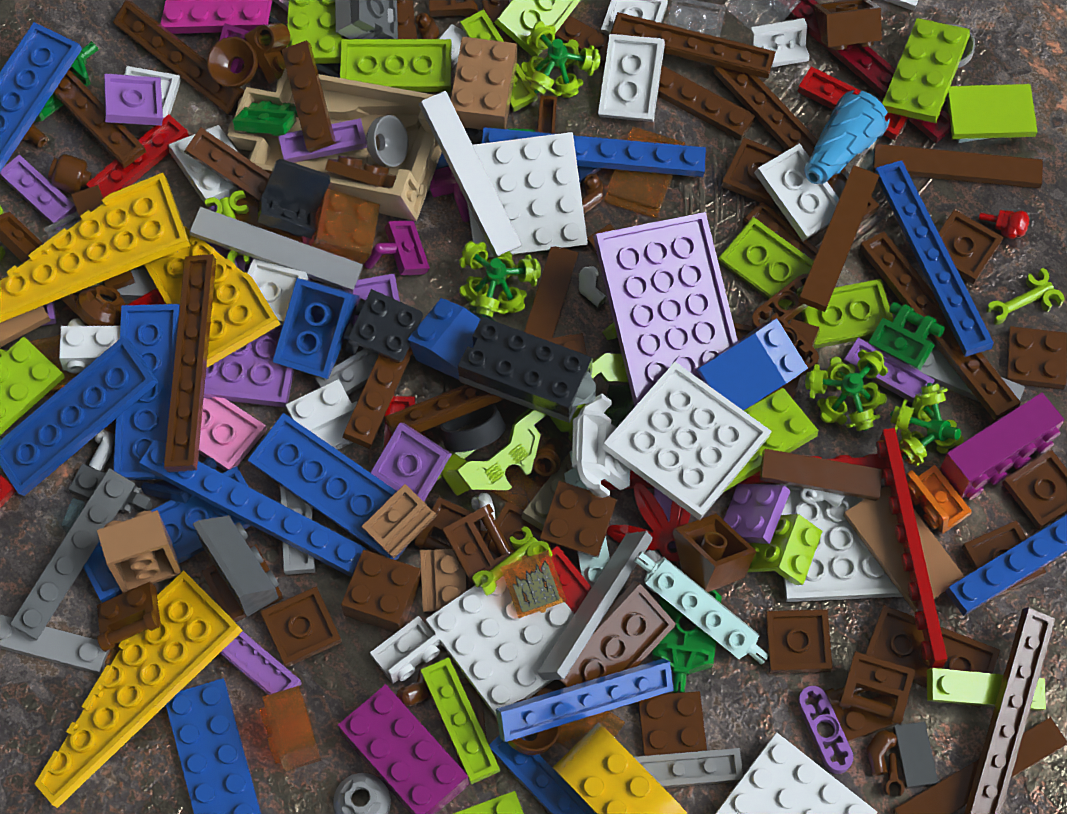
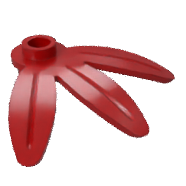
(656, 519)

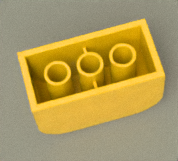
(612, 778)

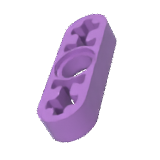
(824, 705)

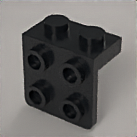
(292, 198)
(382, 326)

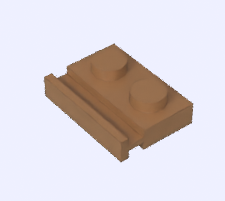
(399, 521)
(441, 578)

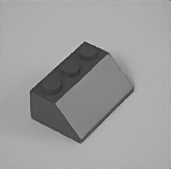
(237, 563)

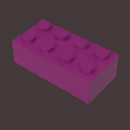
(1002, 447)
(403, 753)

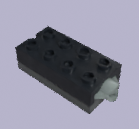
(527, 370)

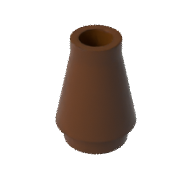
(548, 457)

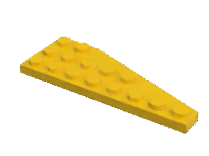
(114, 238)
(237, 306)
(139, 684)

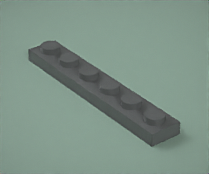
(72, 554)

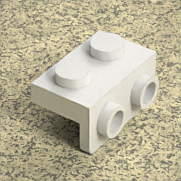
(785, 38)
(84, 344)
(406, 650)

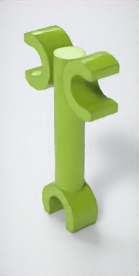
(227, 207)
(1040, 289)
(527, 546)

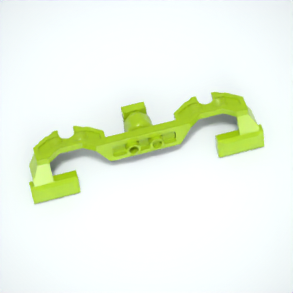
(524, 438)

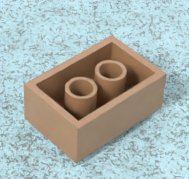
(484, 82)
(139, 550)

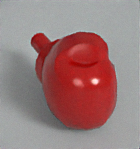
(1010, 223)

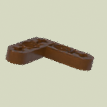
(790, 293)

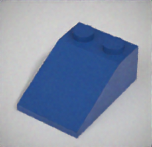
(315, 327)
(444, 337)
(754, 365)

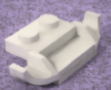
(324, 413)
(593, 463)

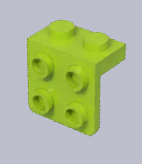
(789, 550)

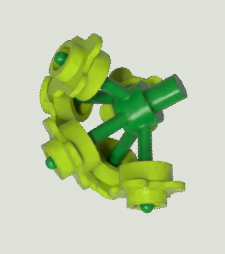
(560, 55)
(497, 272)
(844, 378)
(926, 408)

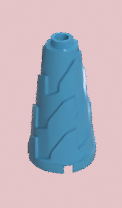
(850, 130)

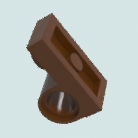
(267, 43)

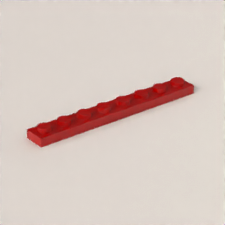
(913, 558)

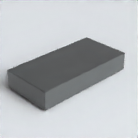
(915, 755)

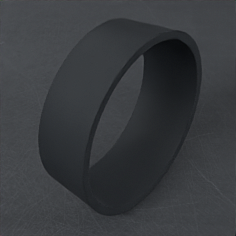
(475, 437)

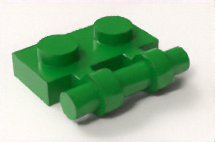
(266, 118)
(902, 343)

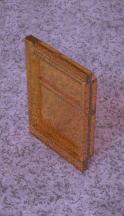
(640, 190)

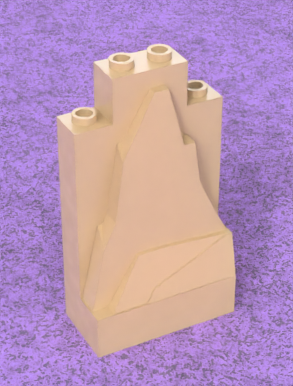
(351, 101)

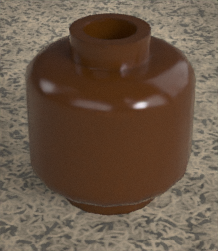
(69, 173)

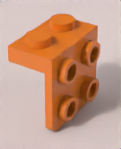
(937, 498)

